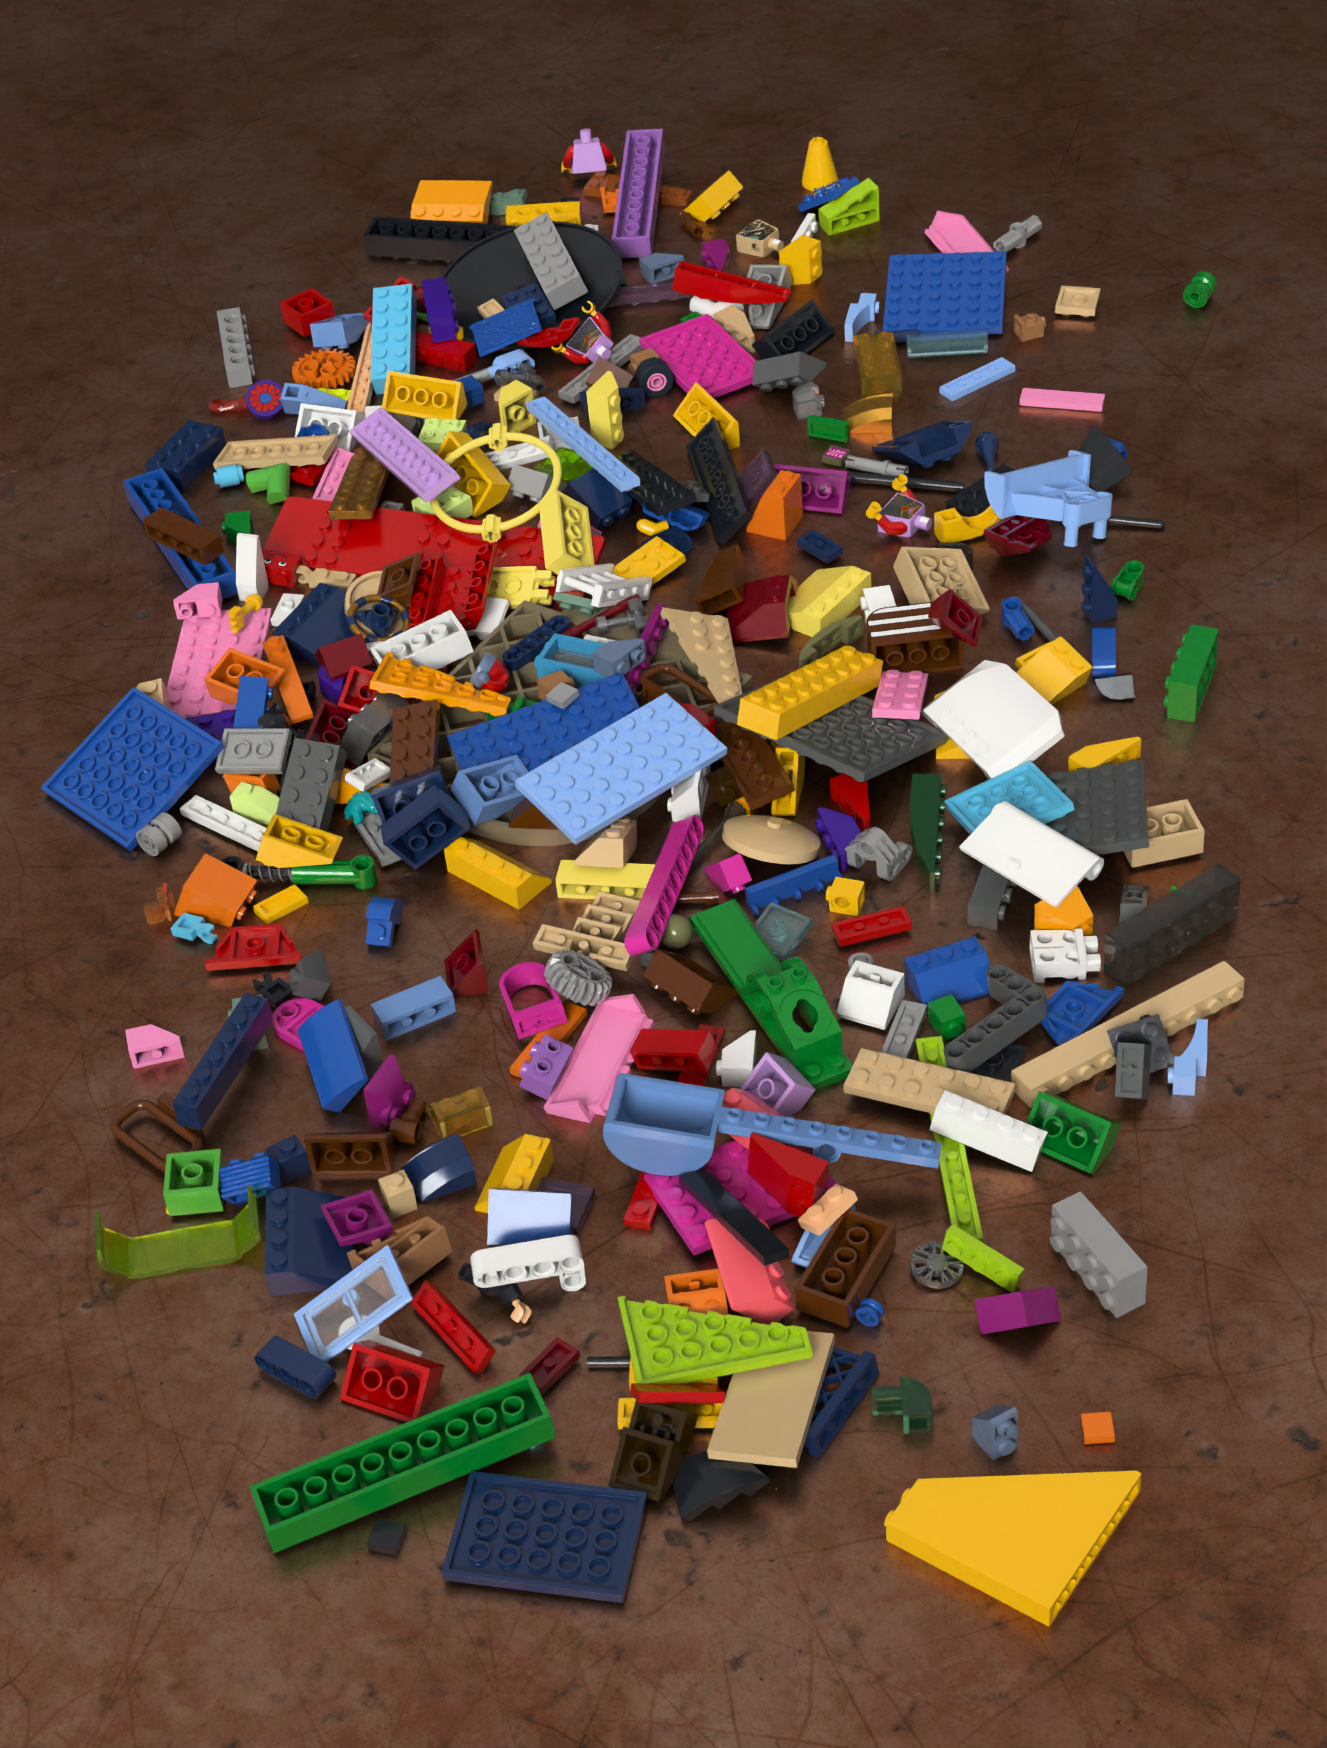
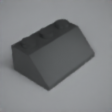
(786, 371)

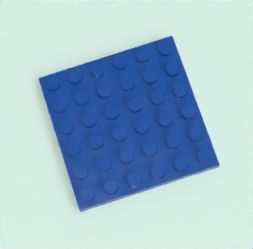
(946, 292)
(132, 767)

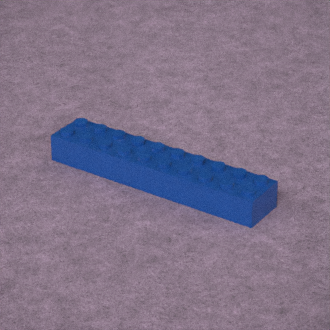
(155, 490)

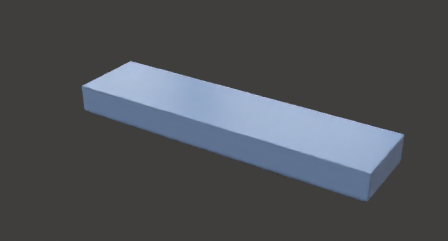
(977, 379)

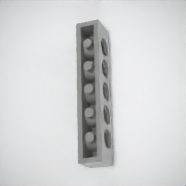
(236, 347)

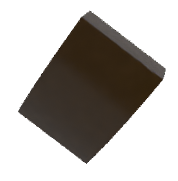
(652, 1449)

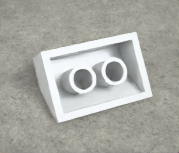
(334, 419)
(689, 796)

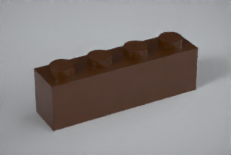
(183, 536)

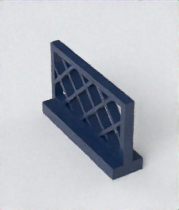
(843, 1401)

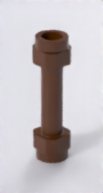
(711, 897)

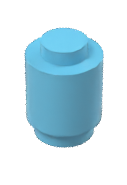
(228, 475)

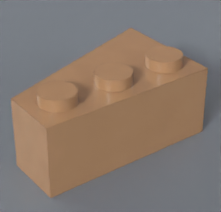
(414, 1247)

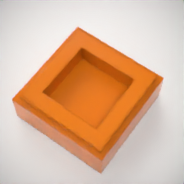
(1097, 1428)

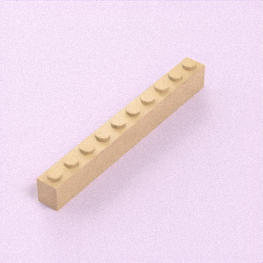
(1092, 1051)

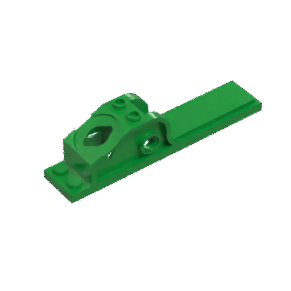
(774, 992)

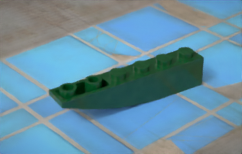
(926, 824)

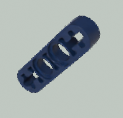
(518, 656)

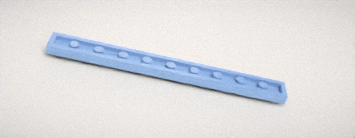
(583, 444)

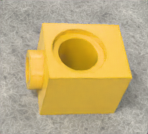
(846, 896)

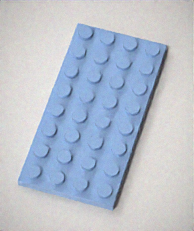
(620, 768)

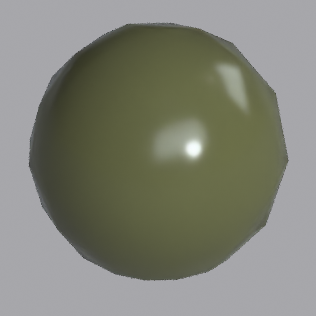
(677, 932)

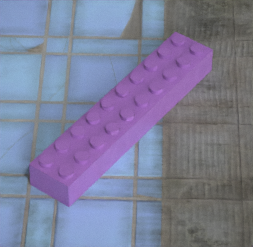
(639, 193)

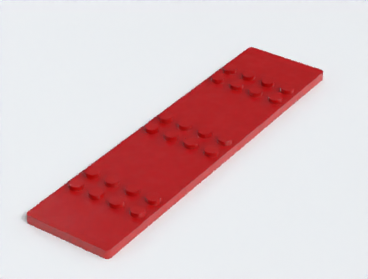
(392, 534)

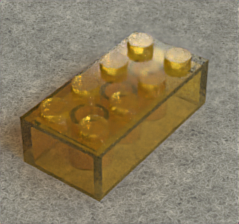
(877, 364)

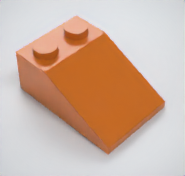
(225, 676)

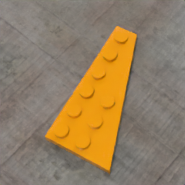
(430, 684)

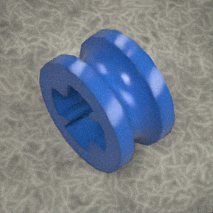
(869, 1312)

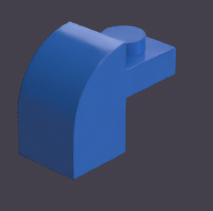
(382, 917)

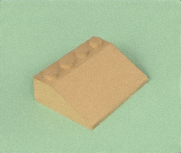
(933, 571)

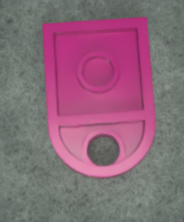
(287, 1026)

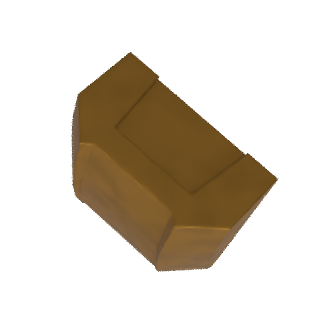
(870, 414)

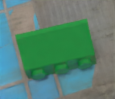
(1074, 1132)

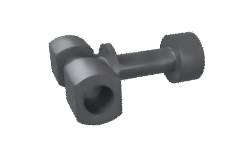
(525, 375)
(635, 618)

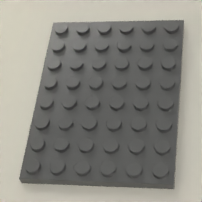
(852, 738)

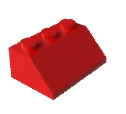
(358, 692)
(390, 1381)

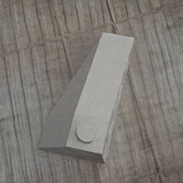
(763, 315)

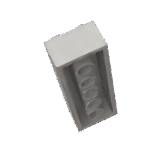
(550, 261)

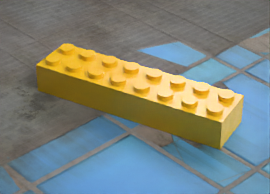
(809, 692)

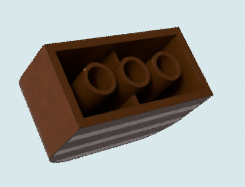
(910, 641)

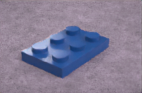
(827, 194)

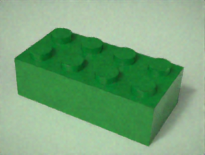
(1191, 673)

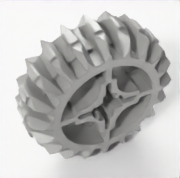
(578, 977)

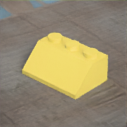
(605, 411)

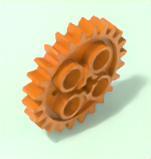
(324, 369)

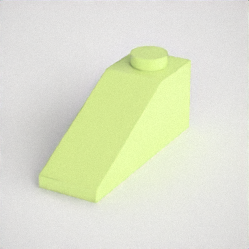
(254, 803)

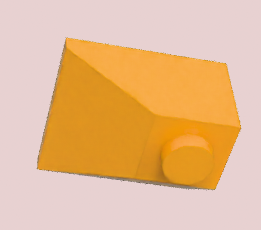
(1069, 915)

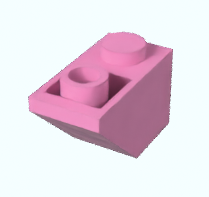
(199, 602)

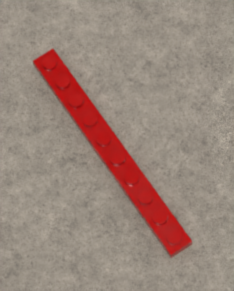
(643, 1204)

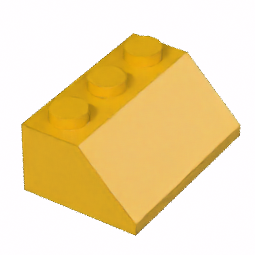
(715, 198)
(519, 1167)

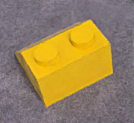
(802, 259)

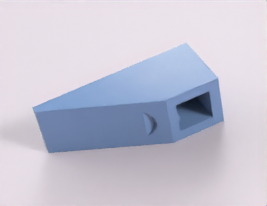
(295, 394)

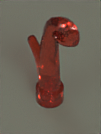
(220, 405)

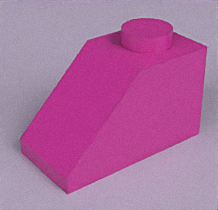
(729, 874)

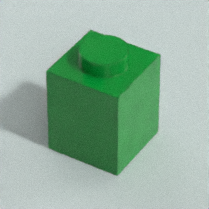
(946, 1017)

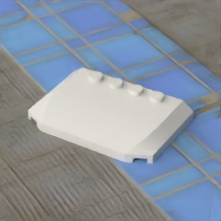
(996, 718)

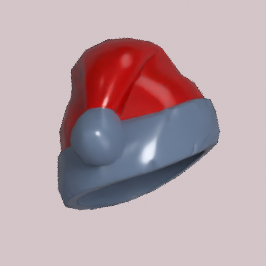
(490, 674)

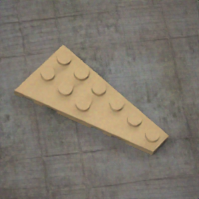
(709, 645)

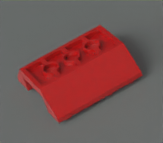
(453, 588)

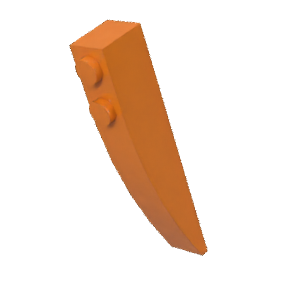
(290, 684)

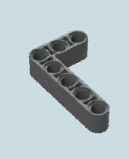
(1021, 1010)

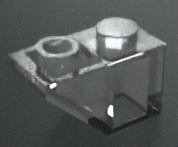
(807, 400)

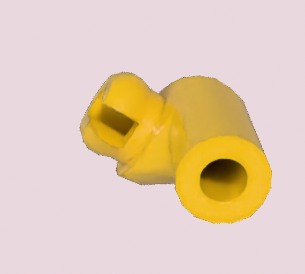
(651, 528)

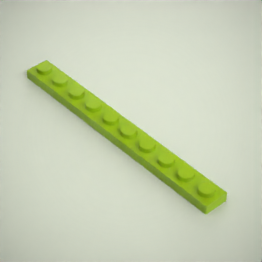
(953, 1158)

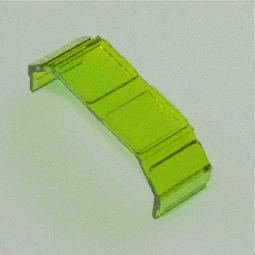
(178, 1248)

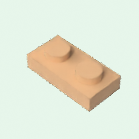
(827, 1209)

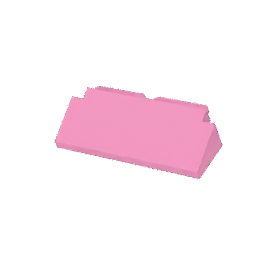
(955, 234)
(598, 1058)

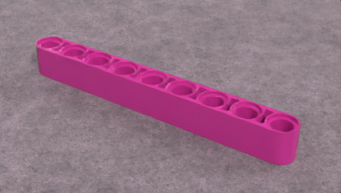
(664, 886)

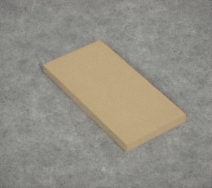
(771, 1409)

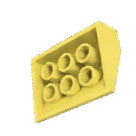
(826, 598)

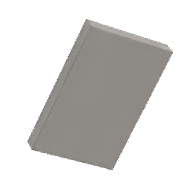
(254, 751)

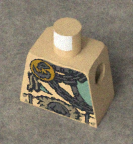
(759, 239)

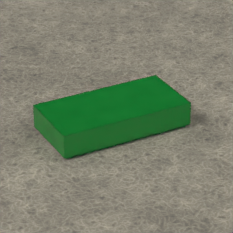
(828, 428)

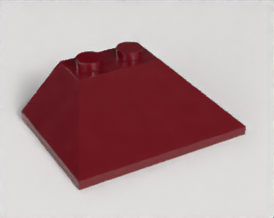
(763, 611)

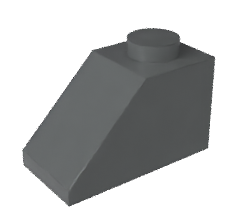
(310, 976)

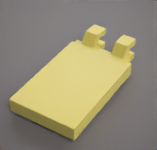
(521, 584)

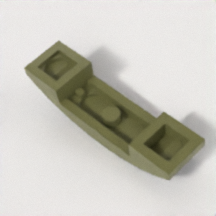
(843, 631)

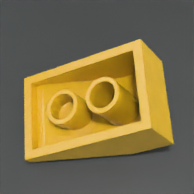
(1056, 671)
(296, 844)

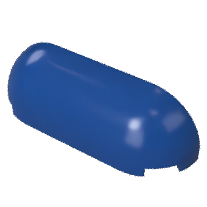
(685, 518)

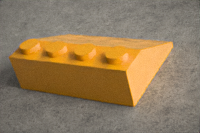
(452, 201)

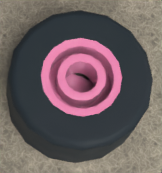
(654, 377)

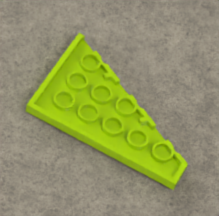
(688, 1346)

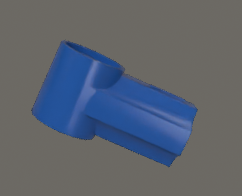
(1016, 619)

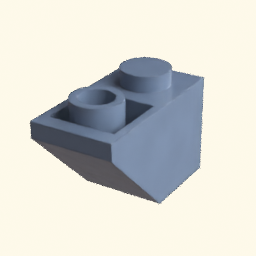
(619, 656)
(996, 1430)

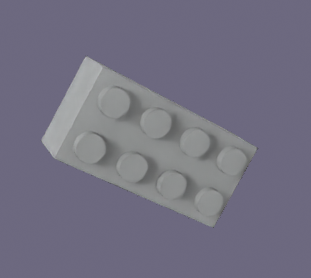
(1098, 1254)

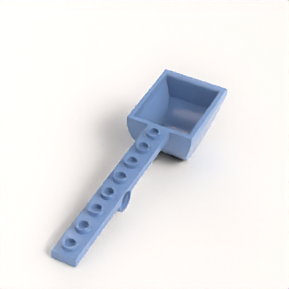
(674, 1127)

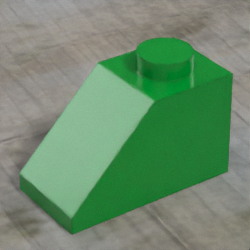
(237, 523)

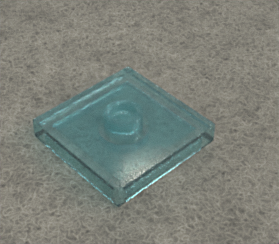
(782, 929)

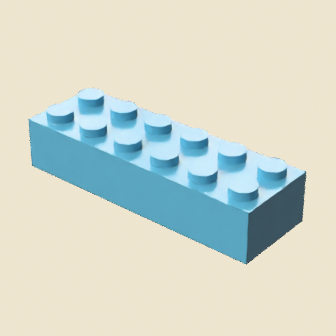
(393, 333)

